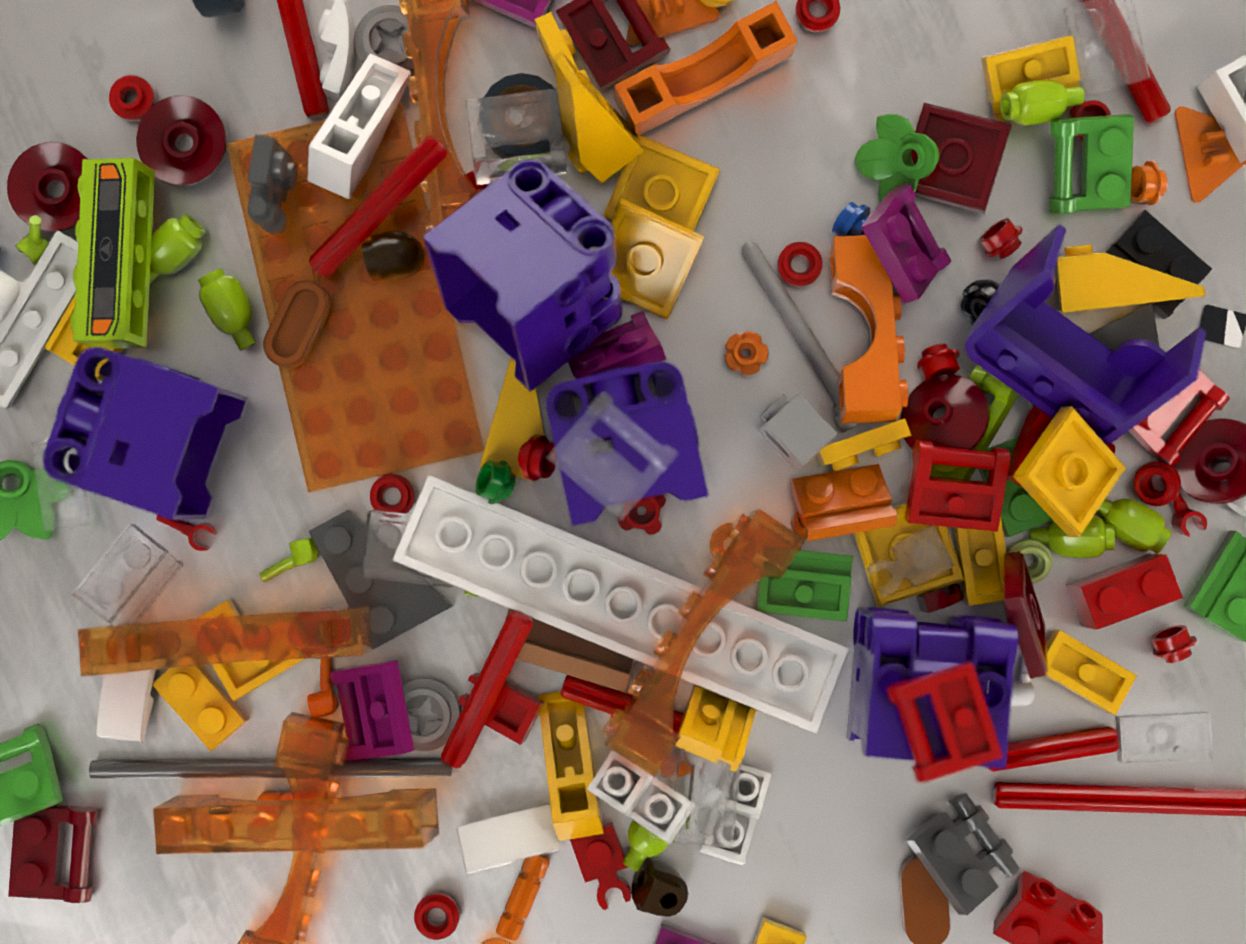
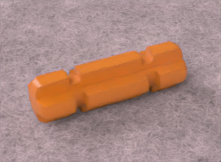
(522, 897)

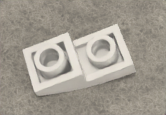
(337, 36)
(125, 705)
(641, 797)
(750, 801)
(507, 838)

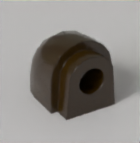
(393, 256)
(658, 889)

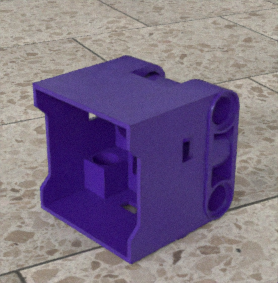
(526, 269)
(663, 417)
(140, 434)
(898, 648)

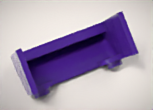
(1063, 365)

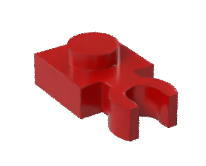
(512, 712)
(601, 859)

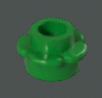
(495, 481)

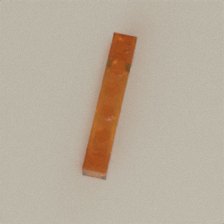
(429, 44)
(224, 640)
(645, 727)
(309, 755)
(346, 823)

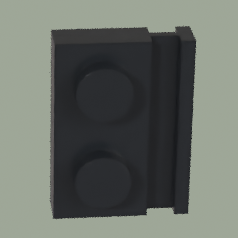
(1155, 247)

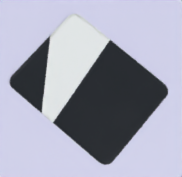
(1223, 326)

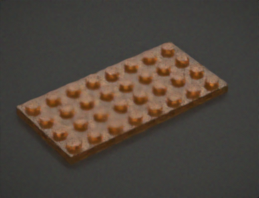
(388, 366)

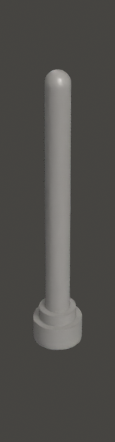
(795, 323)

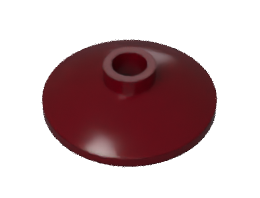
(167, 125)
(33, 180)
(965, 414)
(1215, 443)

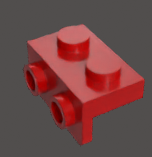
(1047, 916)

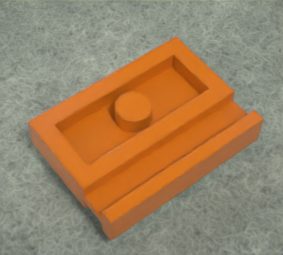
(843, 502)

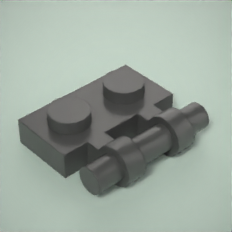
(270, 179)
(953, 863)

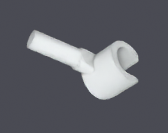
(1022, 691)

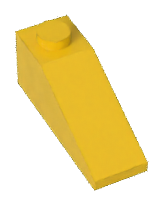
(591, 125)
(1104, 281)
(514, 422)
(569, 768)

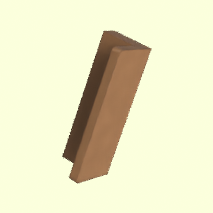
(574, 656)

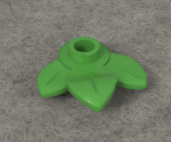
(890, 155)
(21, 506)

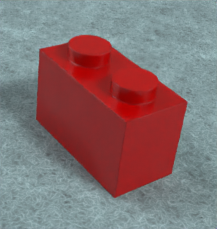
(1124, 591)

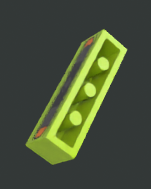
(113, 253)

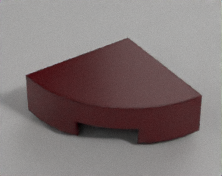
(940, 598)

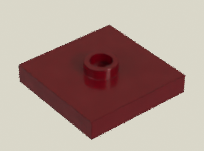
(968, 156)
(1025, 613)

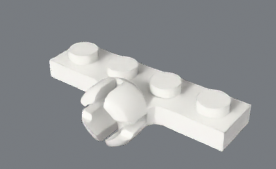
(32, 312)

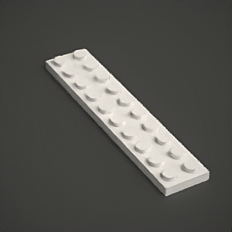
(616, 602)

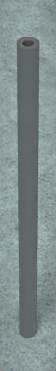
(261, 768)

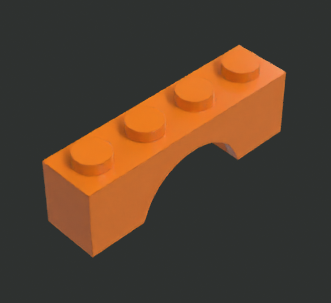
(736, 56)
(871, 385)

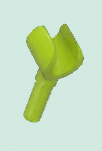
(33, 243)
(302, 553)

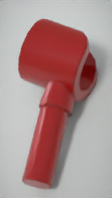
(1182, 513)
(189, 530)

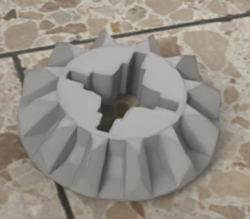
(368, 39)
(442, 703)

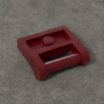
(602, 42)
(39, 851)

